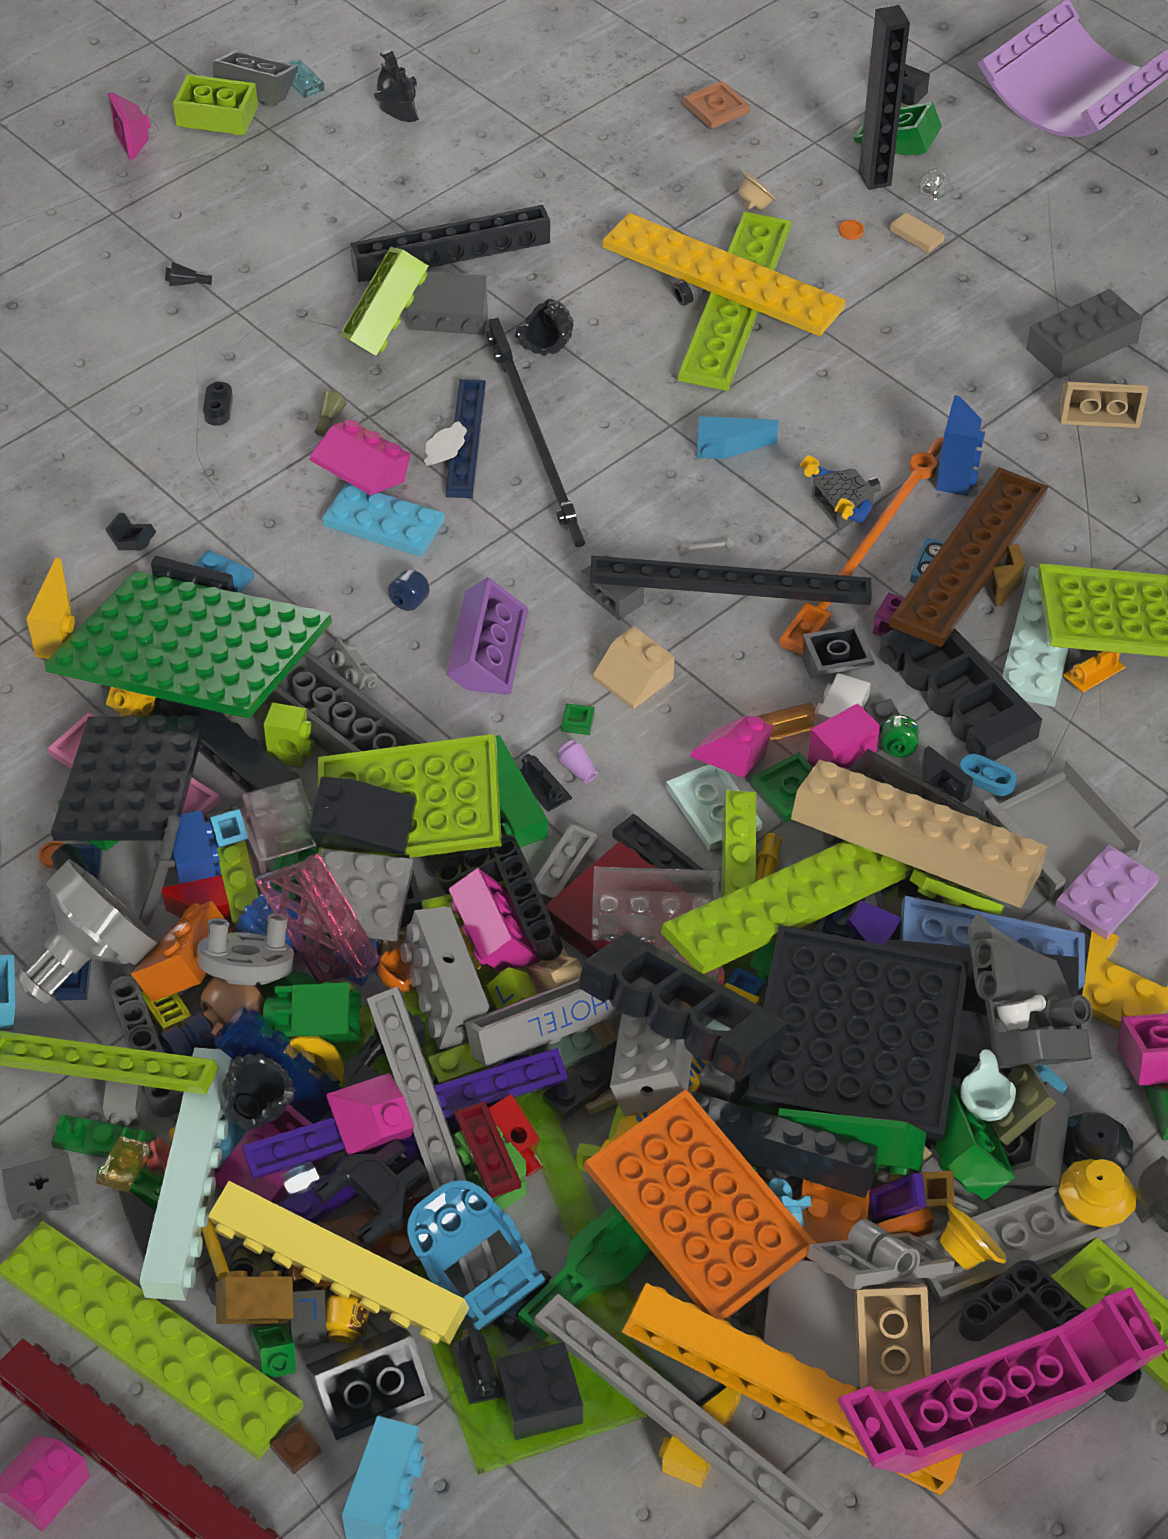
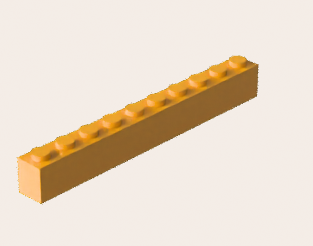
(757, 1372)

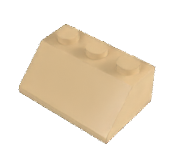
(1102, 404)

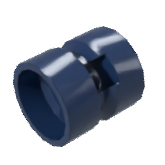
(193, 1034)

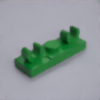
(94, 1136)

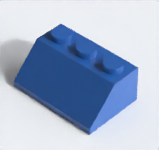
(960, 450)

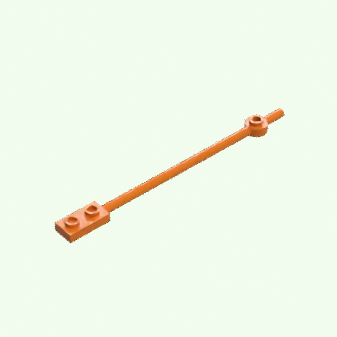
(816, 618)

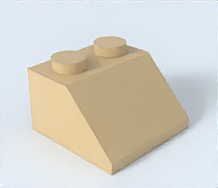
(635, 667)

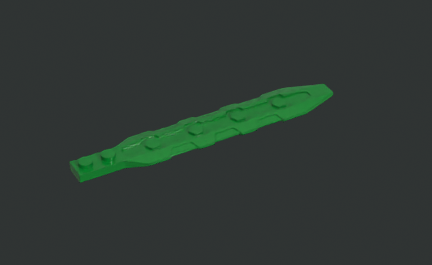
(599, 1256)

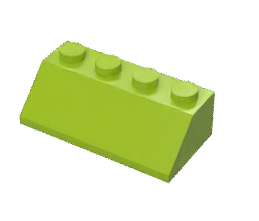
(384, 301)

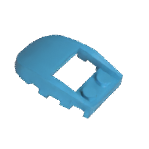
(452, 1225)

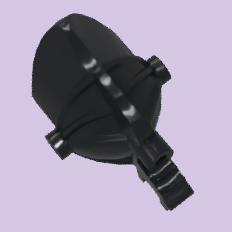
(396, 90)

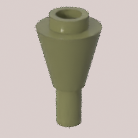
(331, 405)

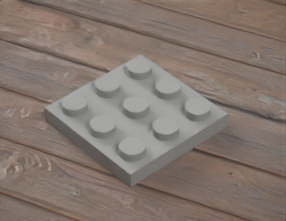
(373, 888)

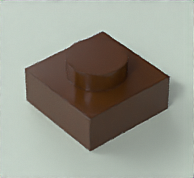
(295, 1448)

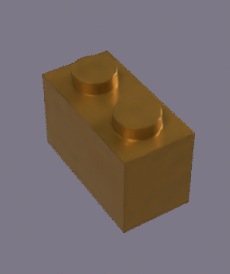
(254, 1299)

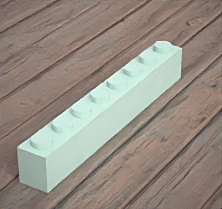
(186, 1189)

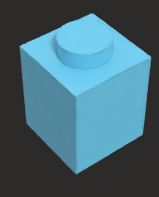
(228, 828)

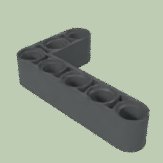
(141, 1033)

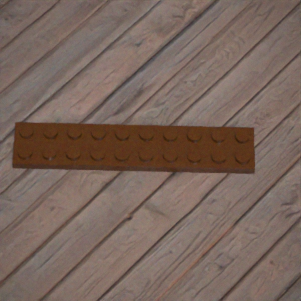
(968, 557)

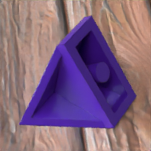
(872, 923)

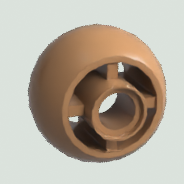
(223, 999)

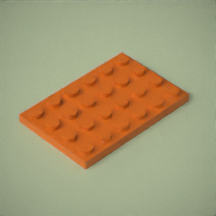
(700, 1206)

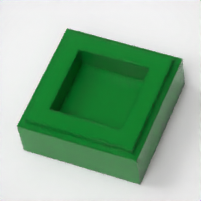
(578, 719)

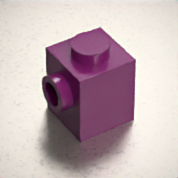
(884, 614)

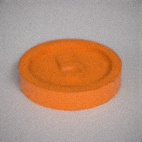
(851, 229)
(46, 852)

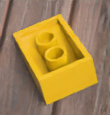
(51, 614)

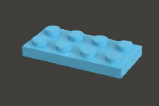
(384, 519)

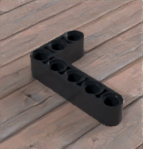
(510, 865)
(1030, 1299)

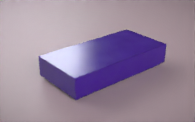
(897, 1198)

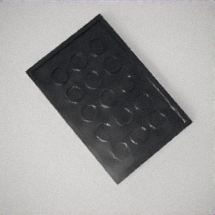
(128, 777)

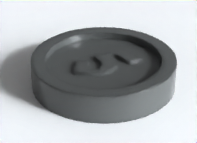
(431, 862)

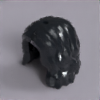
(546, 328)
(256, 1091)

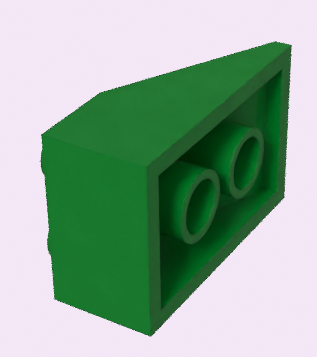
(916, 129)
(972, 1150)

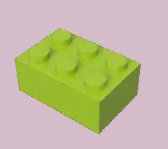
(215, 104)

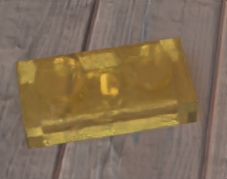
(123, 1164)

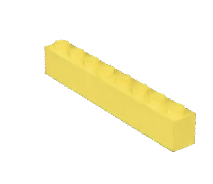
(340, 1263)

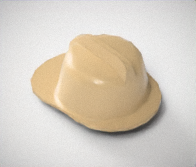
(754, 193)

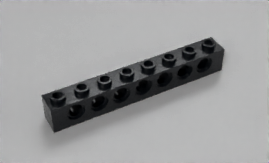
(457, 240)

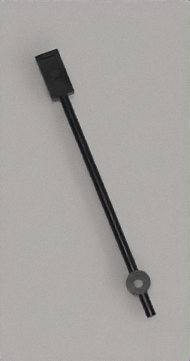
(503, 353)

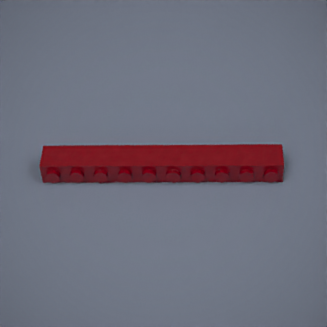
(123, 1448)

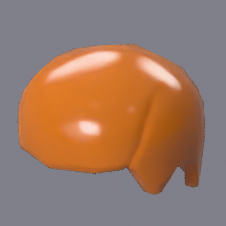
(394, 971)

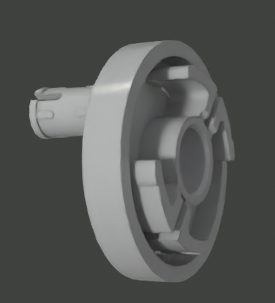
(246, 956)

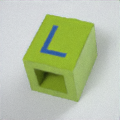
(511, 987)

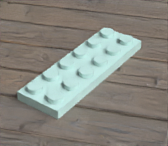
(1032, 664)

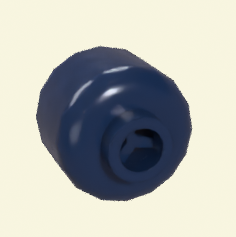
(408, 590)

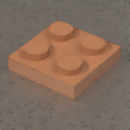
(716, 104)

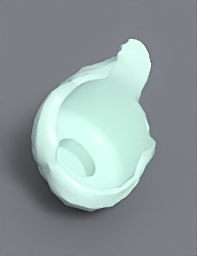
(987, 1091)

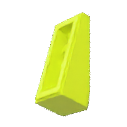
(159, 1018)

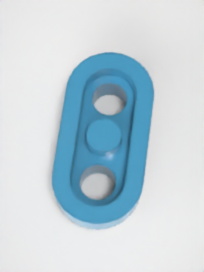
(989, 774)

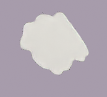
(445, 444)

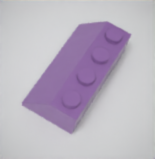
(487, 639)

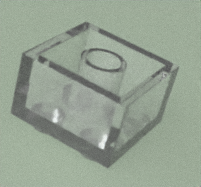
(279, 818)

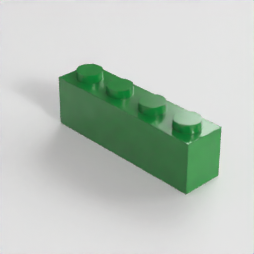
(519, 809)

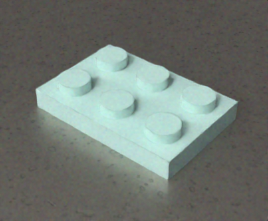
(701, 800)

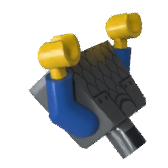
(841, 494)

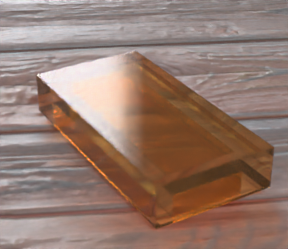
(790, 720)

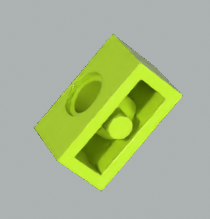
(288, 734)

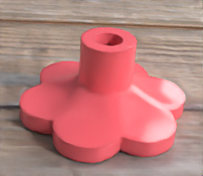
(160, 1154)

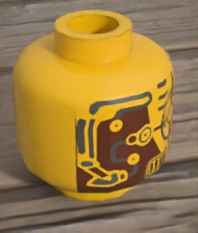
(345, 1319)

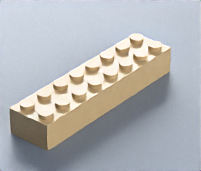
(919, 833)

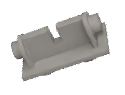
(350, 665)

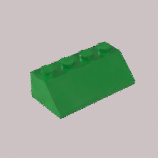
(898, 1142)

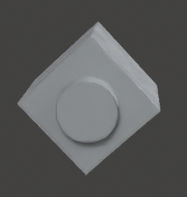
(122, 1103)

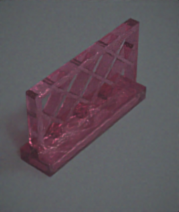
(332, 913)

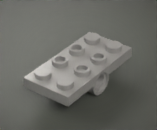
(879, 1257)

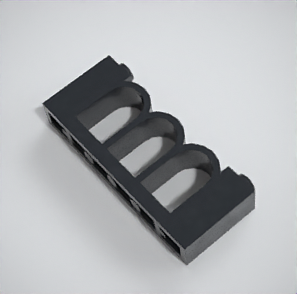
(991, 737)
(736, 1052)

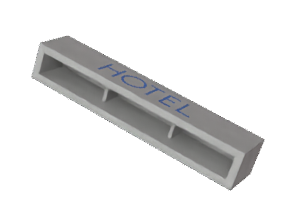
(537, 1022)

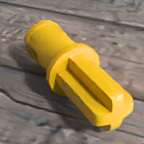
(768, 858)

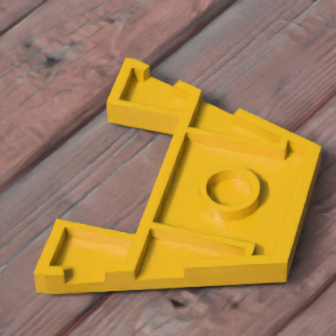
(1115, 990)

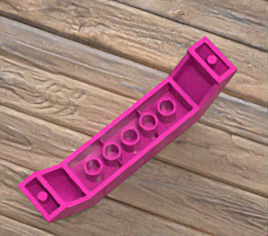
(1004, 1388)

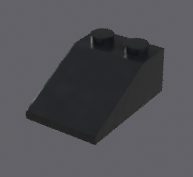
(361, 817)

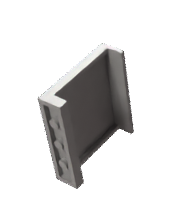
(1070, 820)
(815, 1321)

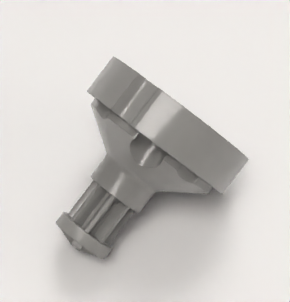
(88, 926)

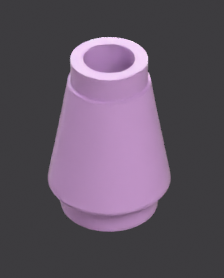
(576, 760)

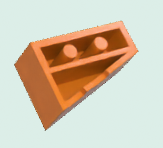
(173, 960)

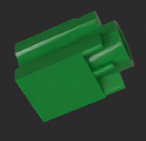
(316, 1010)

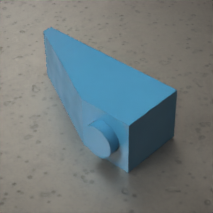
(733, 436)

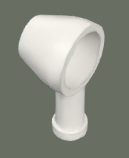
(1017, 1014)

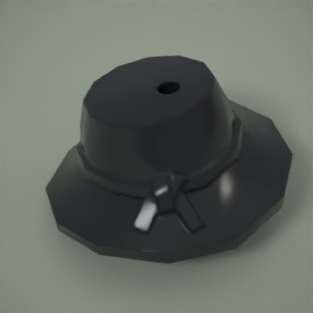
(1084, 1144)

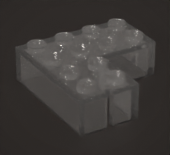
(646, 899)

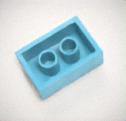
(384, 1481)

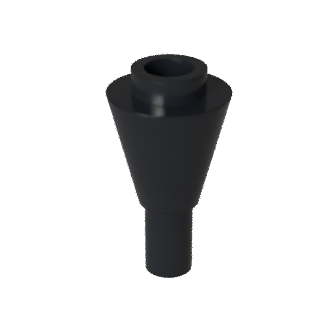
(182, 275)

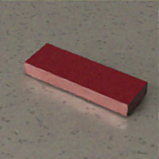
(487, 1149)

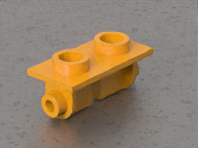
(1094, 670)

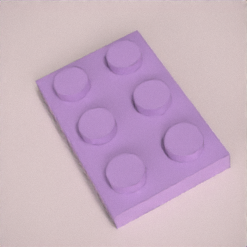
(1107, 891)

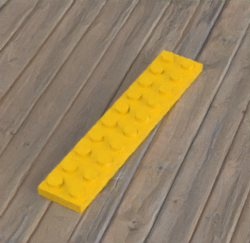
(724, 274)

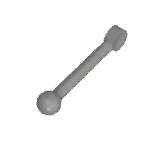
(684, 548)

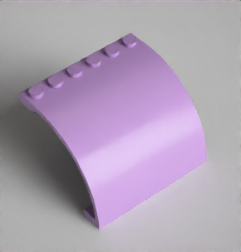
(1064, 79)

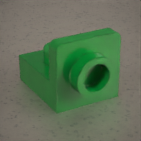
(275, 1350)

